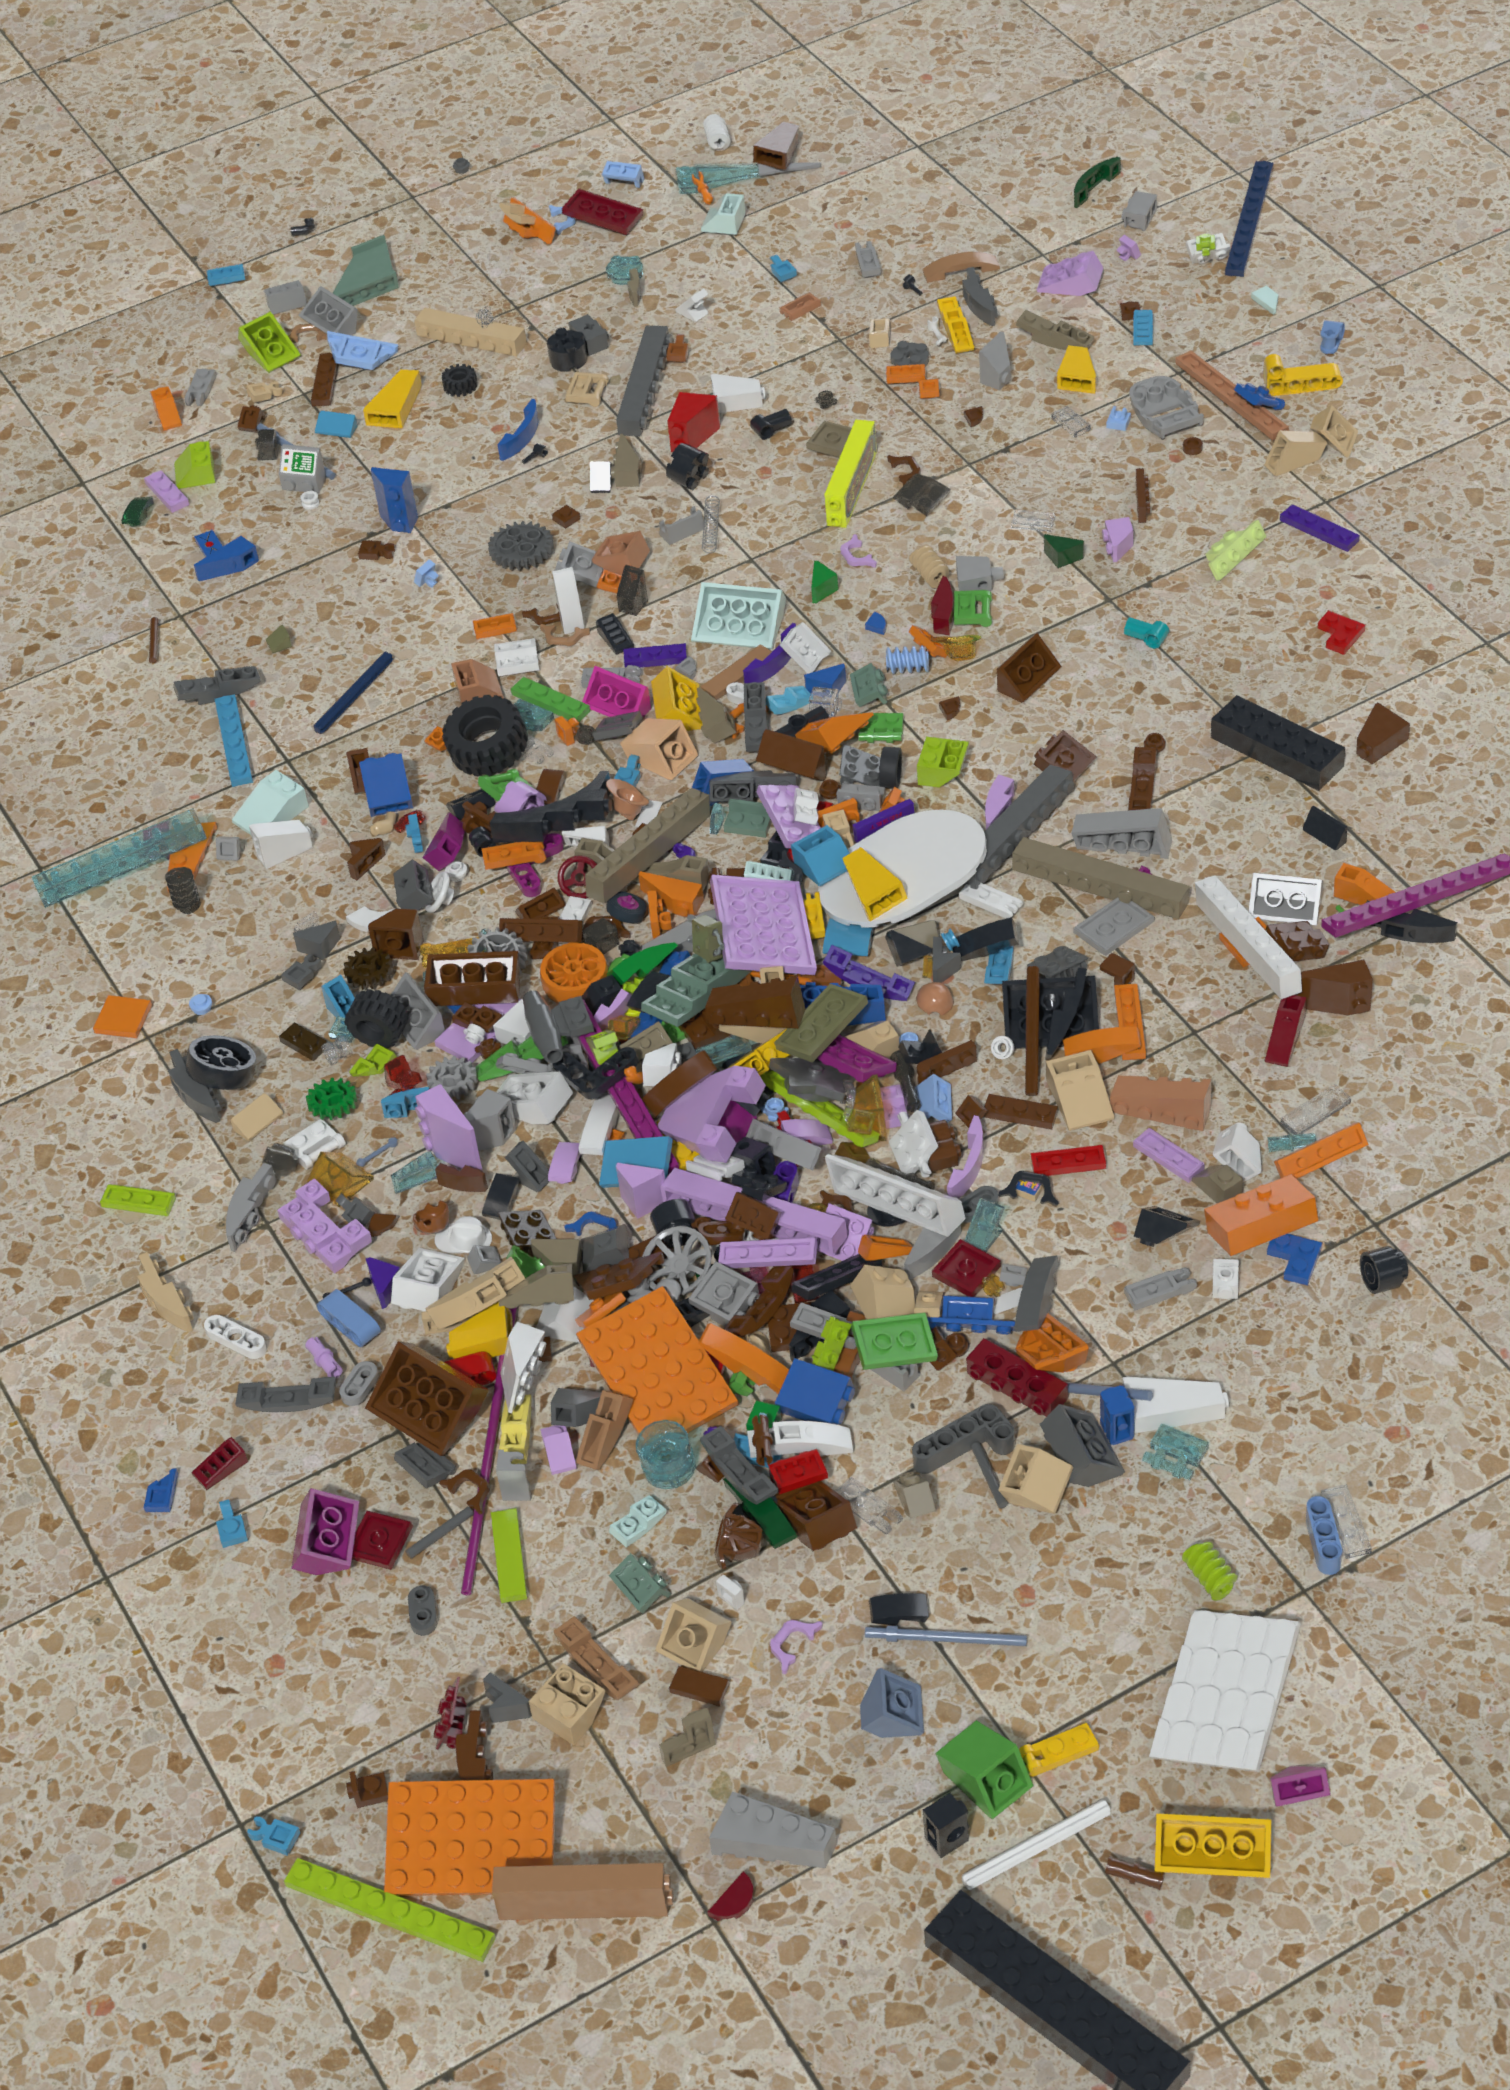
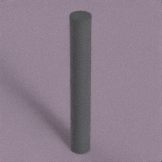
(988, 1474)
(439, 1532)

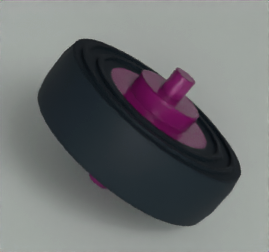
(626, 907)

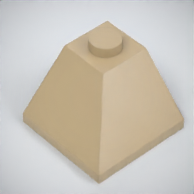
(1335, 430)
(877, 1037)

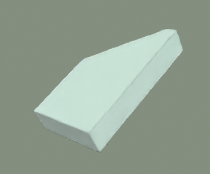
(1266, 298)

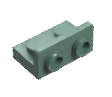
(868, 685)
(747, 818)
(639, 1582)

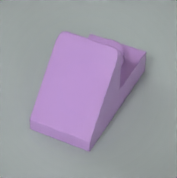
(558, 1449)

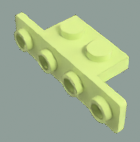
(1234, 548)

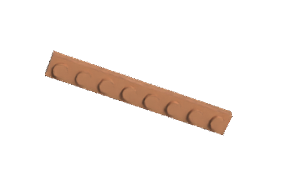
(1224, 390)

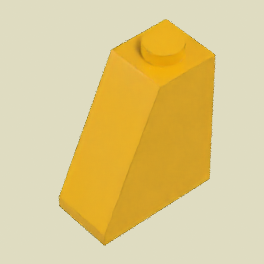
(1076, 371)
(483, 1332)

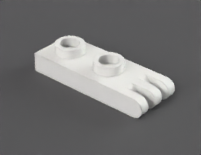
(991, 900)

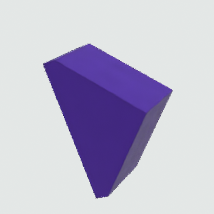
(382, 1279)

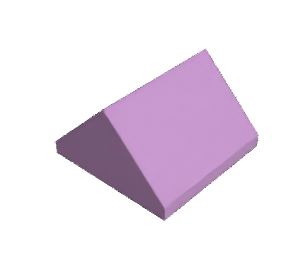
(640, 1187)

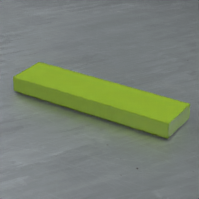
(508, 1555)

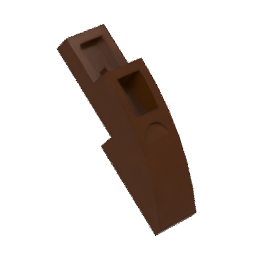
(471, 1752)

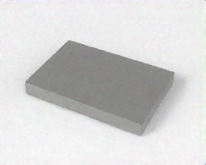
(1113, 925)

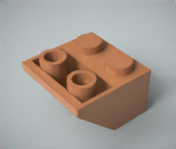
(474, 680)

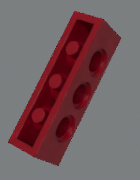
(1016, 1378)

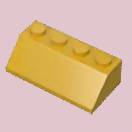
(1213, 1845)

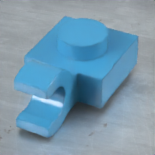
(782, 270)
(631, 773)
(232, 1527)

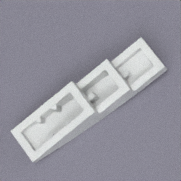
(599, 1125)

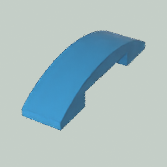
(999, 966)

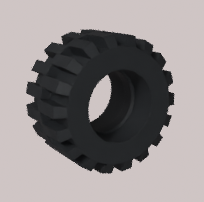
(376, 1018)

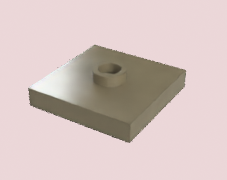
(829, 439)

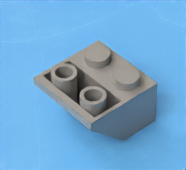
(491, 1119)

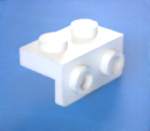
(1221, 250)
(805, 647)

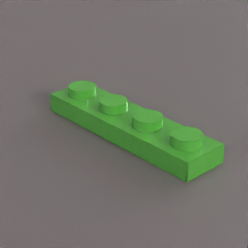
(550, 699)

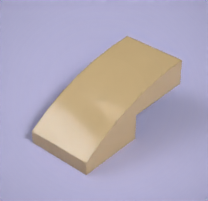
(516, 213)
(838, 822)

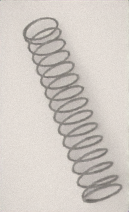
(705, 512)

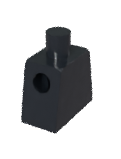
(755, 1155)

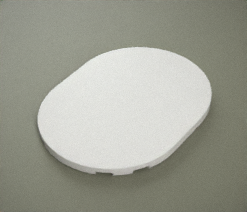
(926, 851)

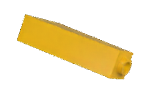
(394, 401)
(873, 884)

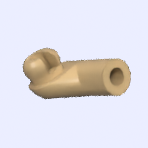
(384, 826)

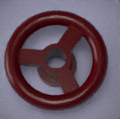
(580, 869)

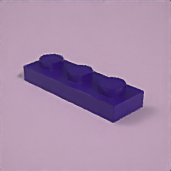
(655, 655)

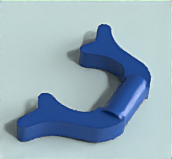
(590, 1217)

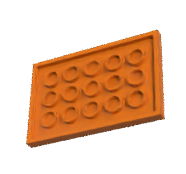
(657, 1362)
(456, 1832)

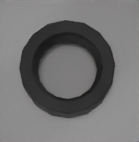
(890, 767)

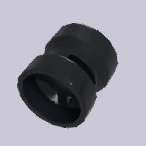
(480, 838)

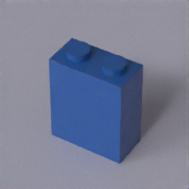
(386, 784)
(815, 1393)

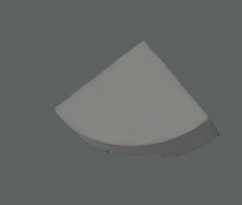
(687, 668)

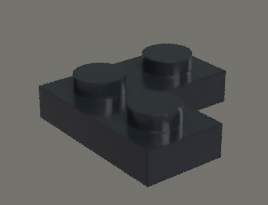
(758, 1185)

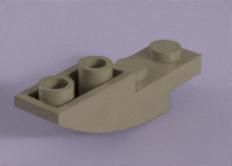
(1053, 334)

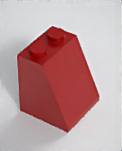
(693, 419)

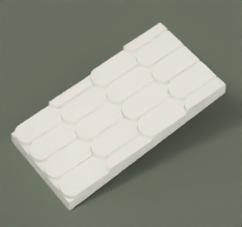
(1225, 1690)

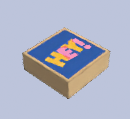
(1028, 1190)

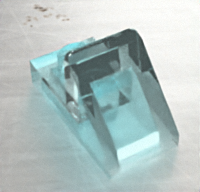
(984, 1225)

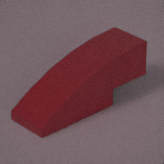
(942, 608)

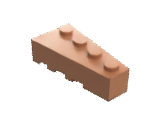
(1163, 1101)

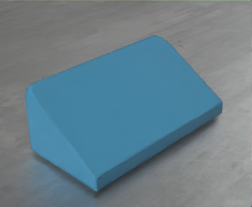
(336, 424)

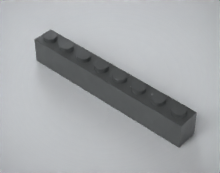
(643, 381)
(1022, 819)

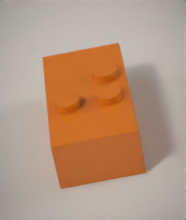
(1261, 1215)

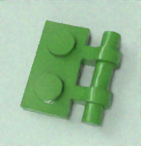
(883, 727)

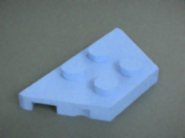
(359, 351)

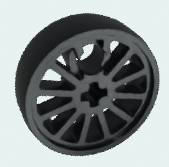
(220, 1062)

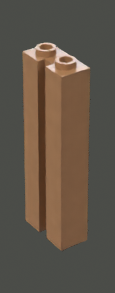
(582, 1891)

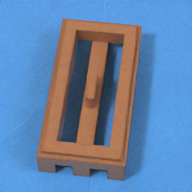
(800, 306)

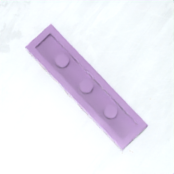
(768, 1253)

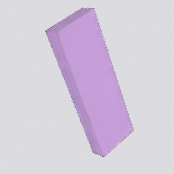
(1168, 1155)

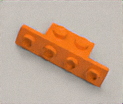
(540, 229)

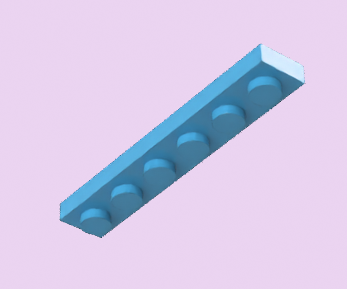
(233, 740)

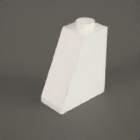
(737, 392)
(280, 840)

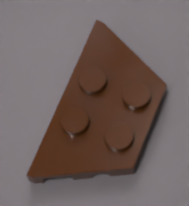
(618, 1277)

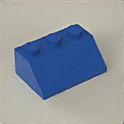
(395, 498)

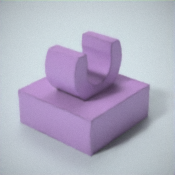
(1128, 248)

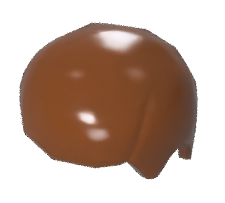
(432, 1218)

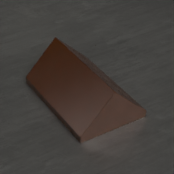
(1026, 669)
(792, 755)

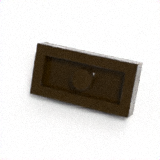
(303, 1041)

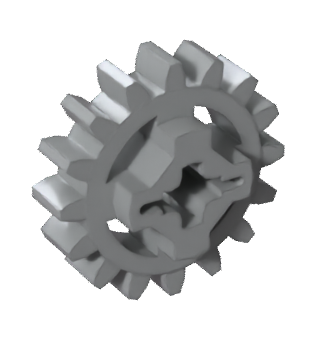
(453, 1075)

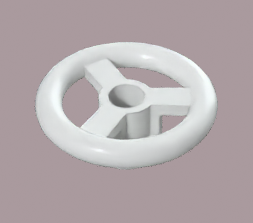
(440, 892)

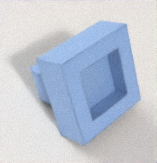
(1118, 419)
(426, 574)

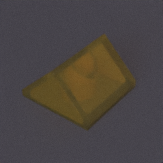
(339, 1175)

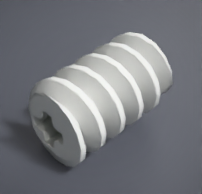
(716, 132)

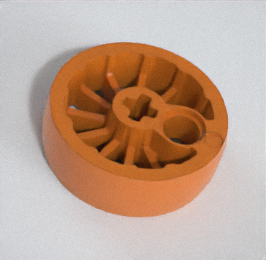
(581, 967)

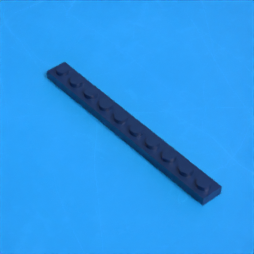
(1249, 219)

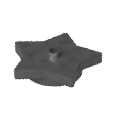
(811, 1080)

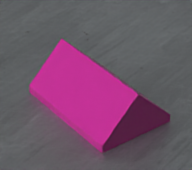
(615, 694)

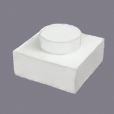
(730, 1591)

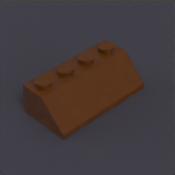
(473, 978)

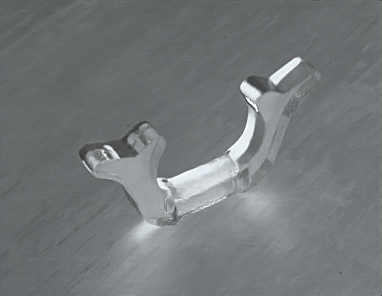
(849, 1098)

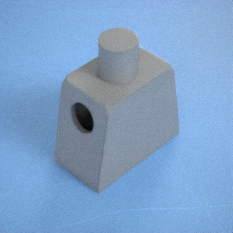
(975, 573)

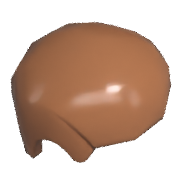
(934, 998)

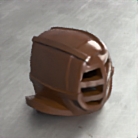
(737, 1538)

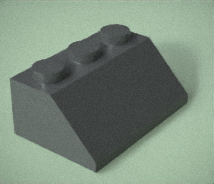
(1081, 1443)

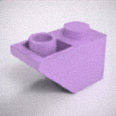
(1118, 536)

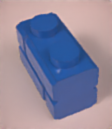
(1117, 1415)

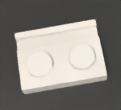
(714, 1169)

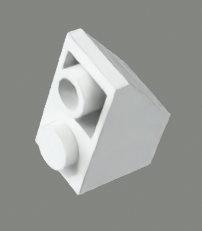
(660, 1064)

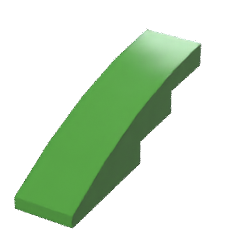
(527, 1049)

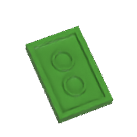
(894, 1341)

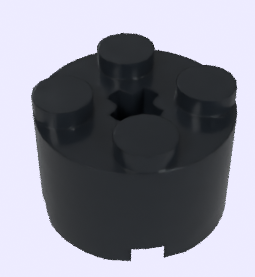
(566, 349)
(687, 466)

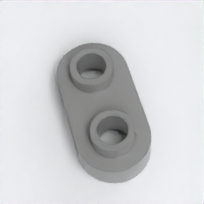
(358, 1385)

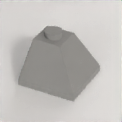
(995, 363)

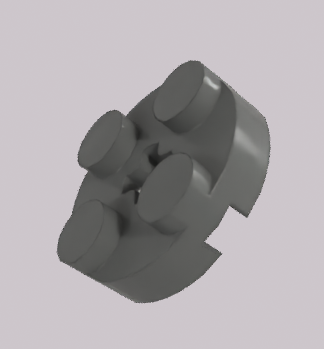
(917, 352)

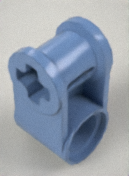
(1331, 334)

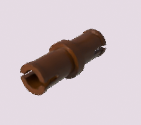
(762, 1440)
(1134, 1873)

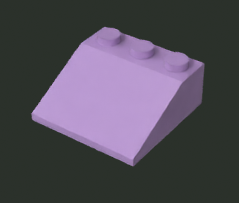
(446, 1129)

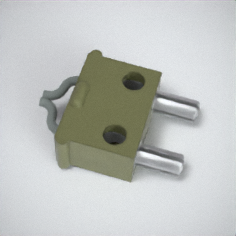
(706, 937)

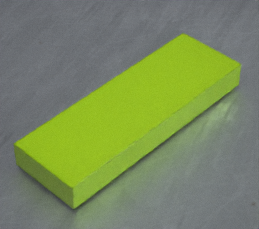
(138, 1200)

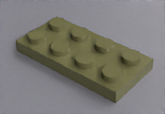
(821, 1023)

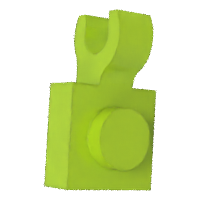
(1205, 243)

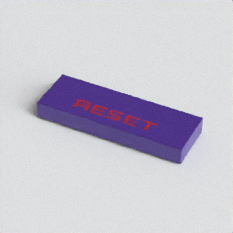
(875, 822)

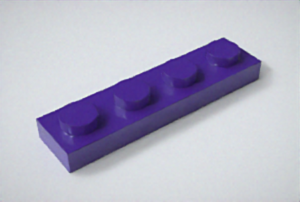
(1319, 527)

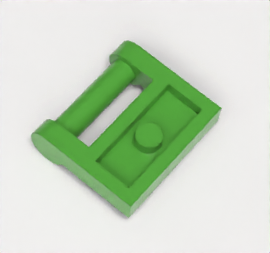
(965, 607)
(496, 791)

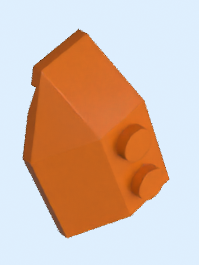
(1052, 1347)

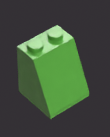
(985, 1768)

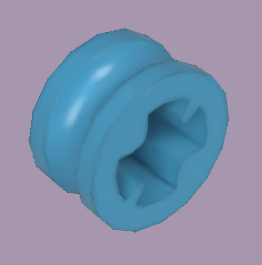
(950, 939)

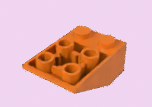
(833, 730)

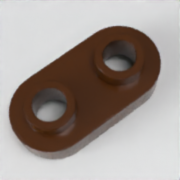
(720, 1231)

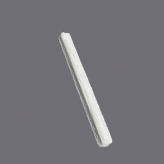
(1036, 1844)

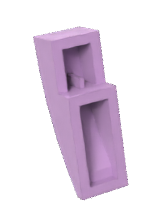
(998, 798)

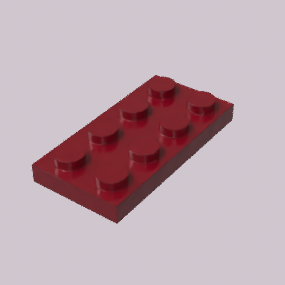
(602, 211)

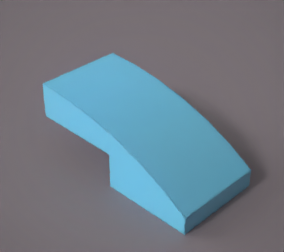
(791, 700)

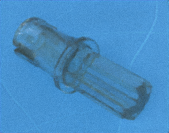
(1290, 1142)

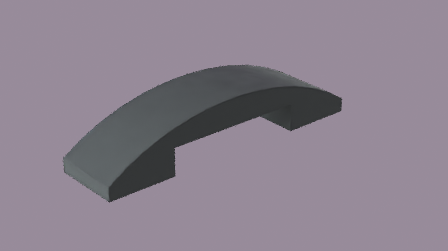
(287, 1398)
(736, 1467)

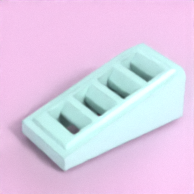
(765, 871)

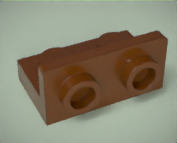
(753, 1216)

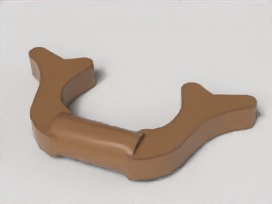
(303, 328)
(566, 641)

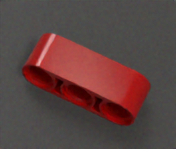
(475, 1366)

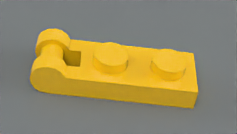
(1059, 1749)

